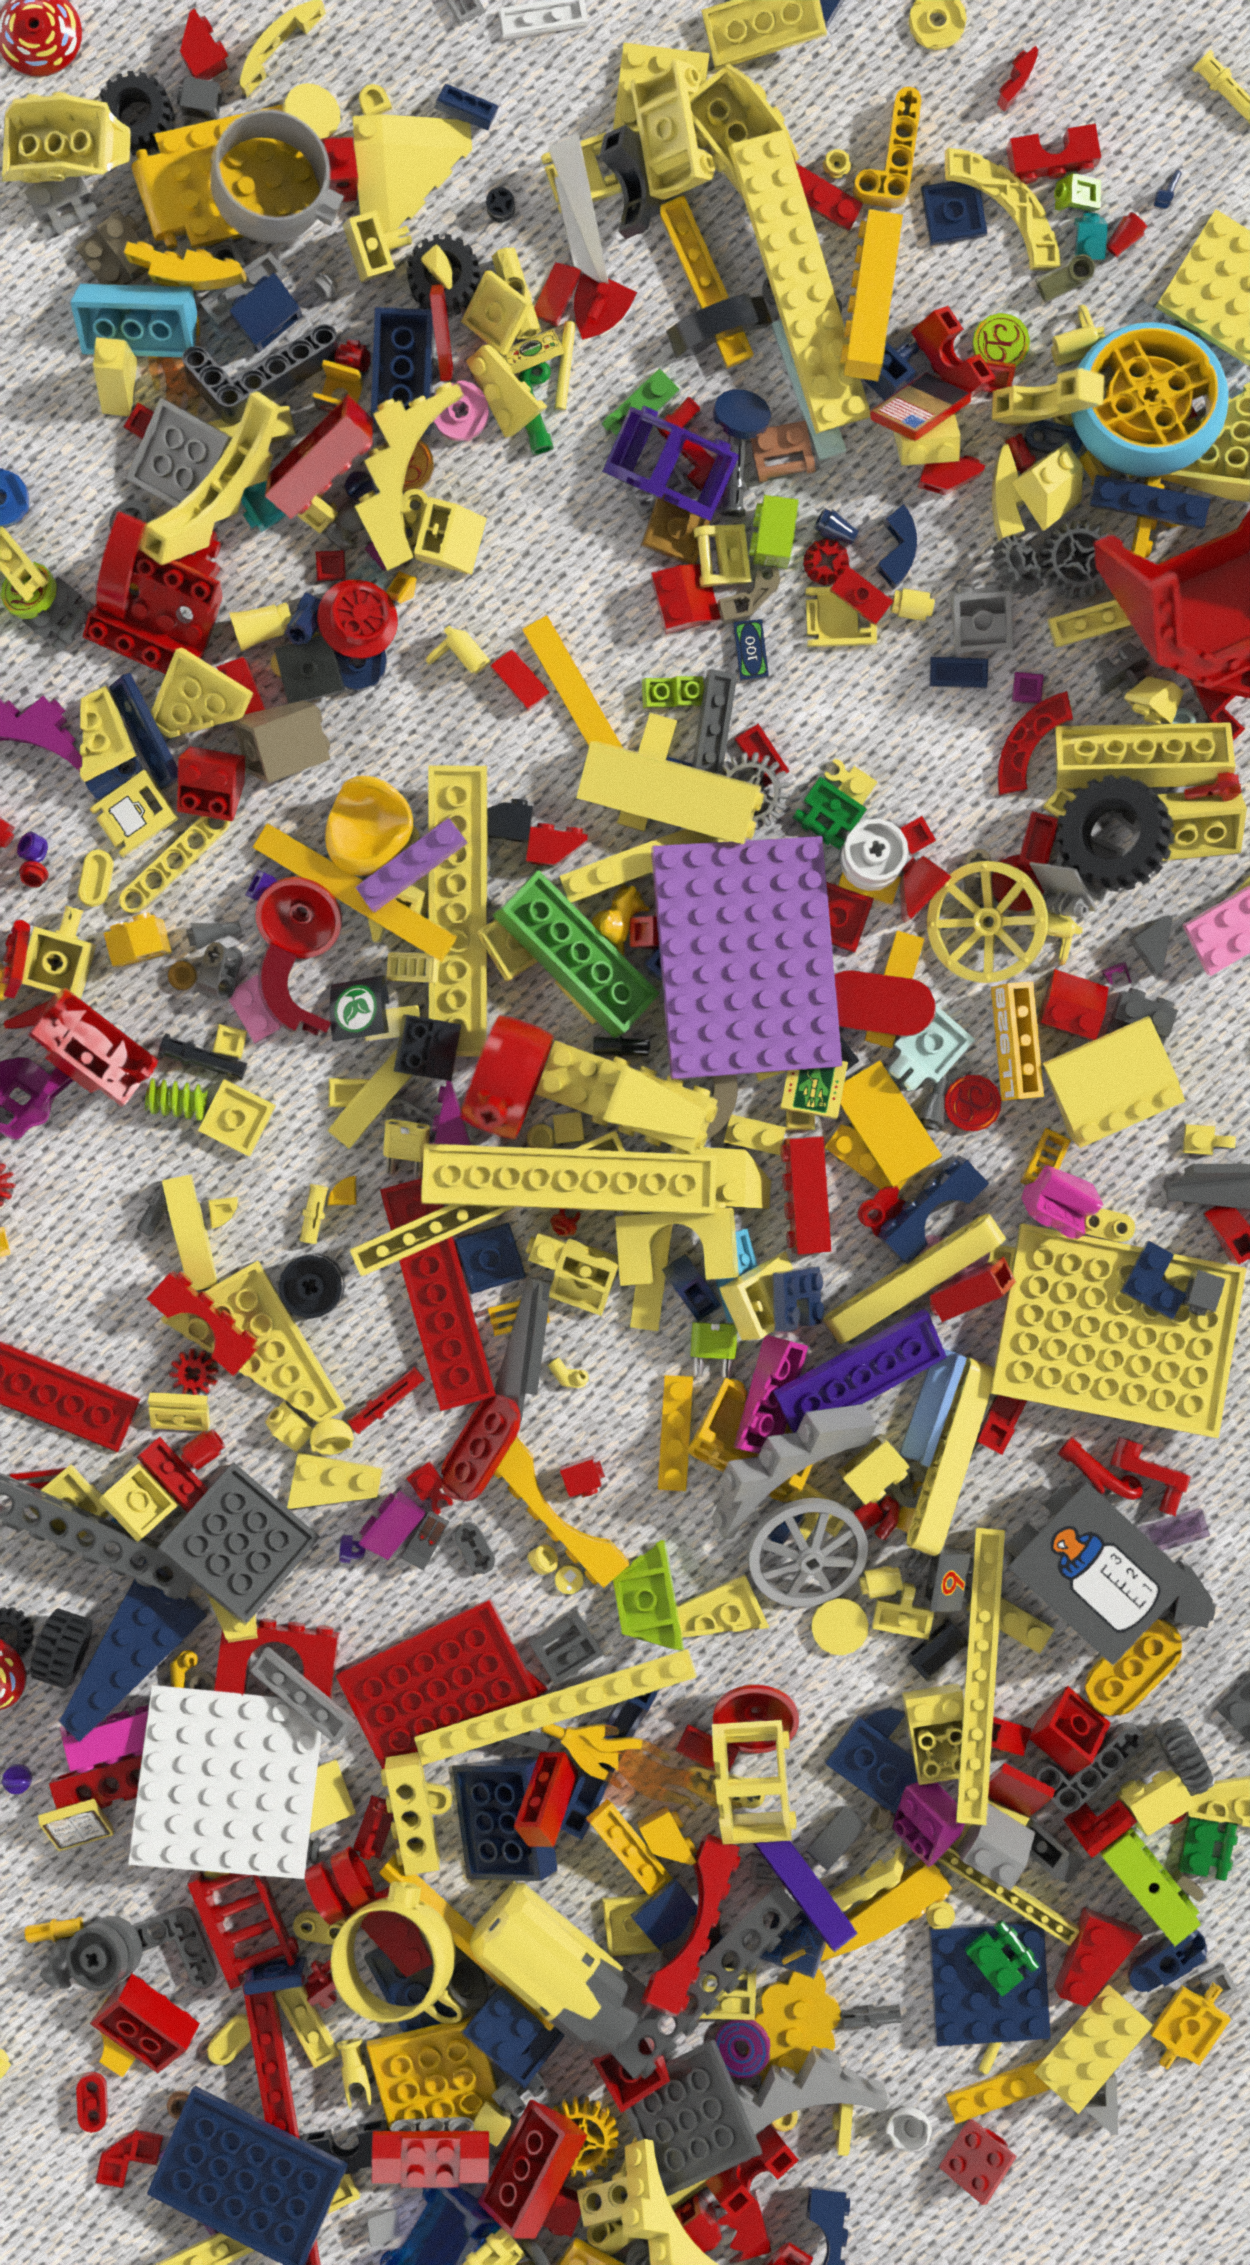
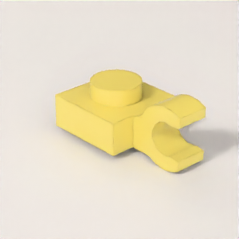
(1202, 1139)

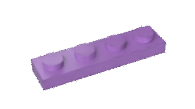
(411, 865)

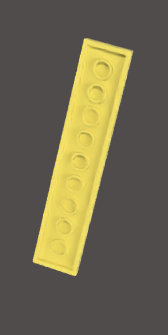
(798, 279)
(460, 903)
(569, 1179)

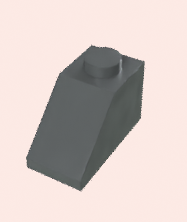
(1194, 1604)
(1053, 1853)

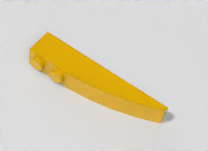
(895, 1906)

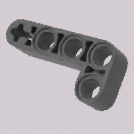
(1101, 1771)

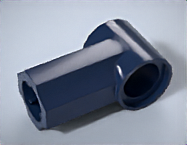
(304, 622)
(111, 780)

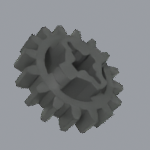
(1018, 566)

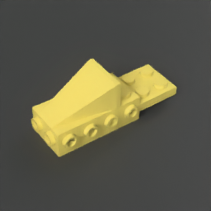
(629, 1098)

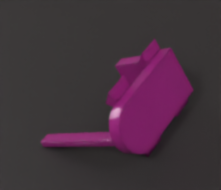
(1118, 967)

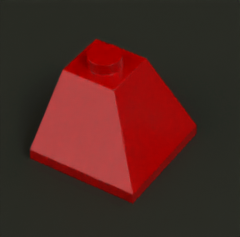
(919, 885)

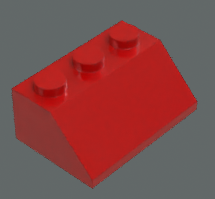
(145, 2023)

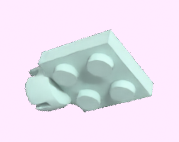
(930, 1051)

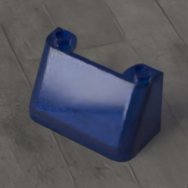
(446, 2230)

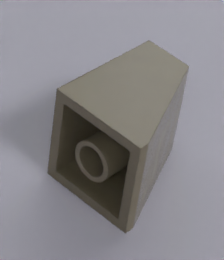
(282, 740)

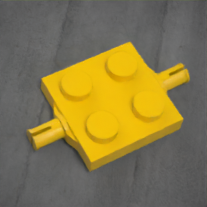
(1190, 2025)

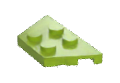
(648, 1600)

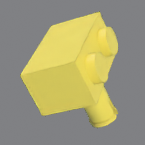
(372, 246)

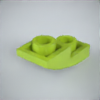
(672, 692)

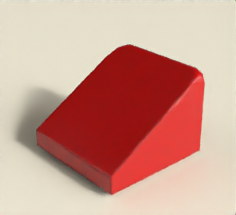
(869, 1515)

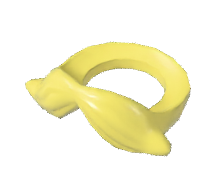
(447, 2000)

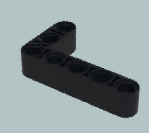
(269, 377)

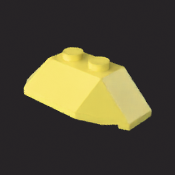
(739, 1179)

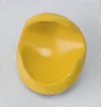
(367, 825)

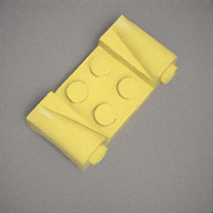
(668, 131)

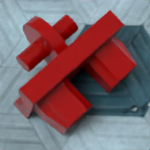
(321, 1985)

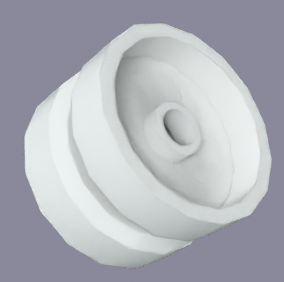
(866, 869)

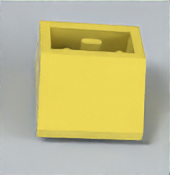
(449, 536)

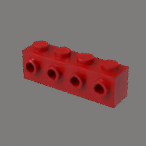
(807, 1195)

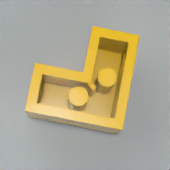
(137, 940)

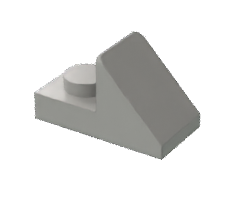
(1105, 2108)

